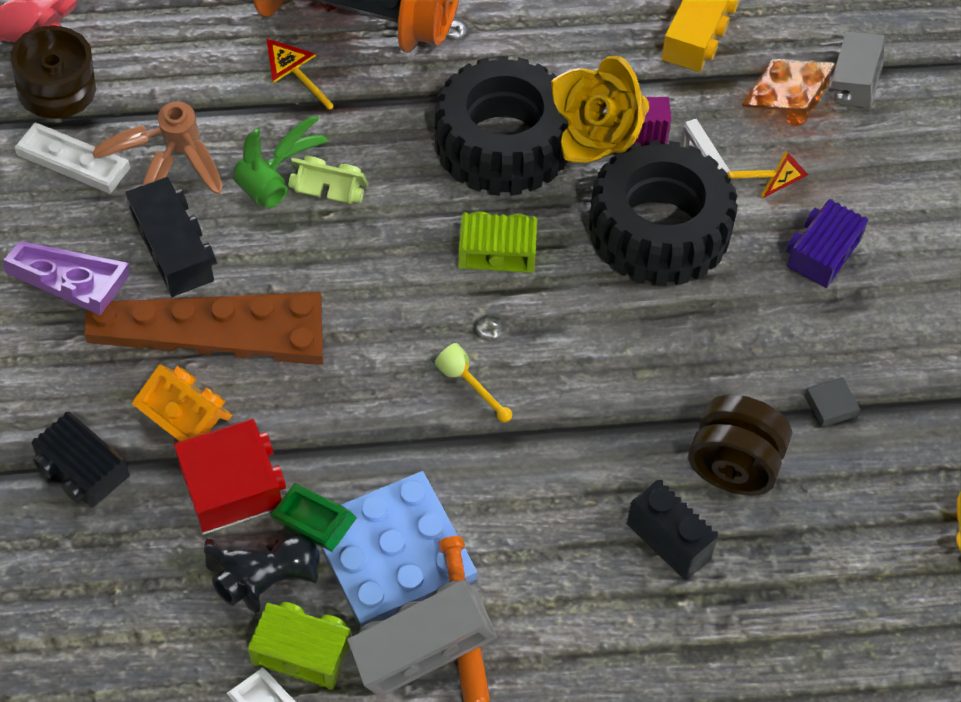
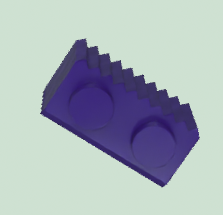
(826, 242)

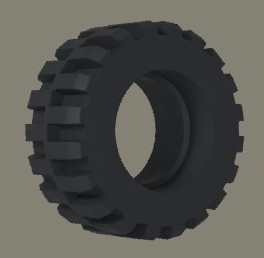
(492, 159)
(669, 176)

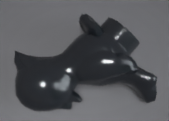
(250, 572)

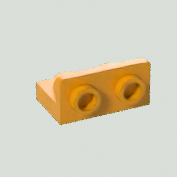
(179, 405)

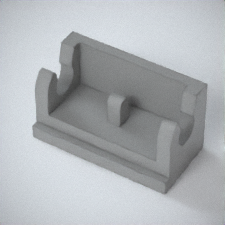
(859, 68)

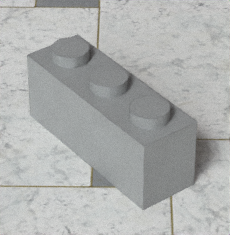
(421, 637)

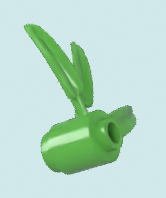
(259, 177)

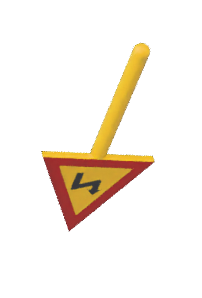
(786, 173)

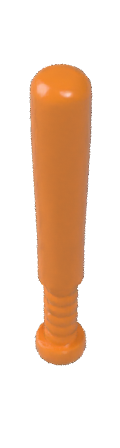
(471, 665)

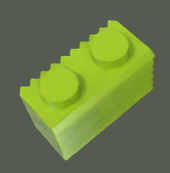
(497, 242)
(300, 644)

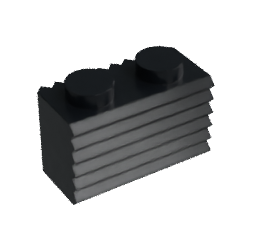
(79, 460)
(672, 529)

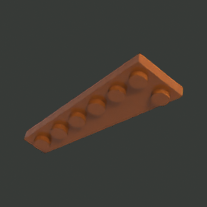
(262, 324)

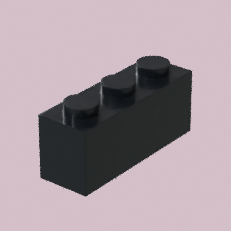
(171, 236)

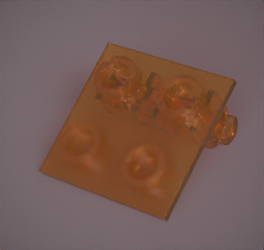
(791, 87)

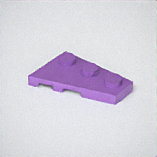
(68, 274)

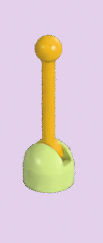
(455, 363)

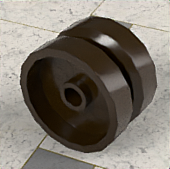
(53, 71)
(740, 445)

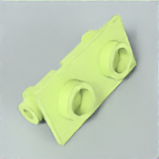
(342, 181)

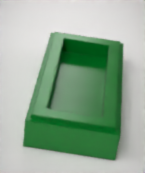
(313, 517)

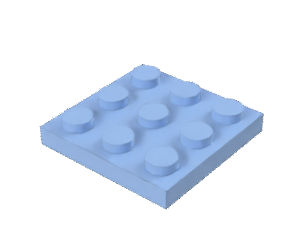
(393, 550)

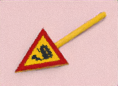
(287, 59)

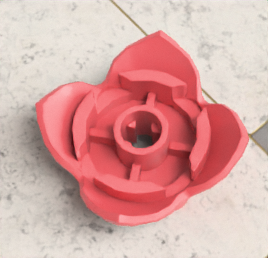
(22, 16)

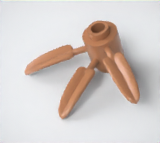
(179, 134)

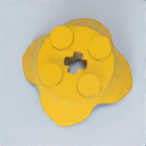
(581, 99)

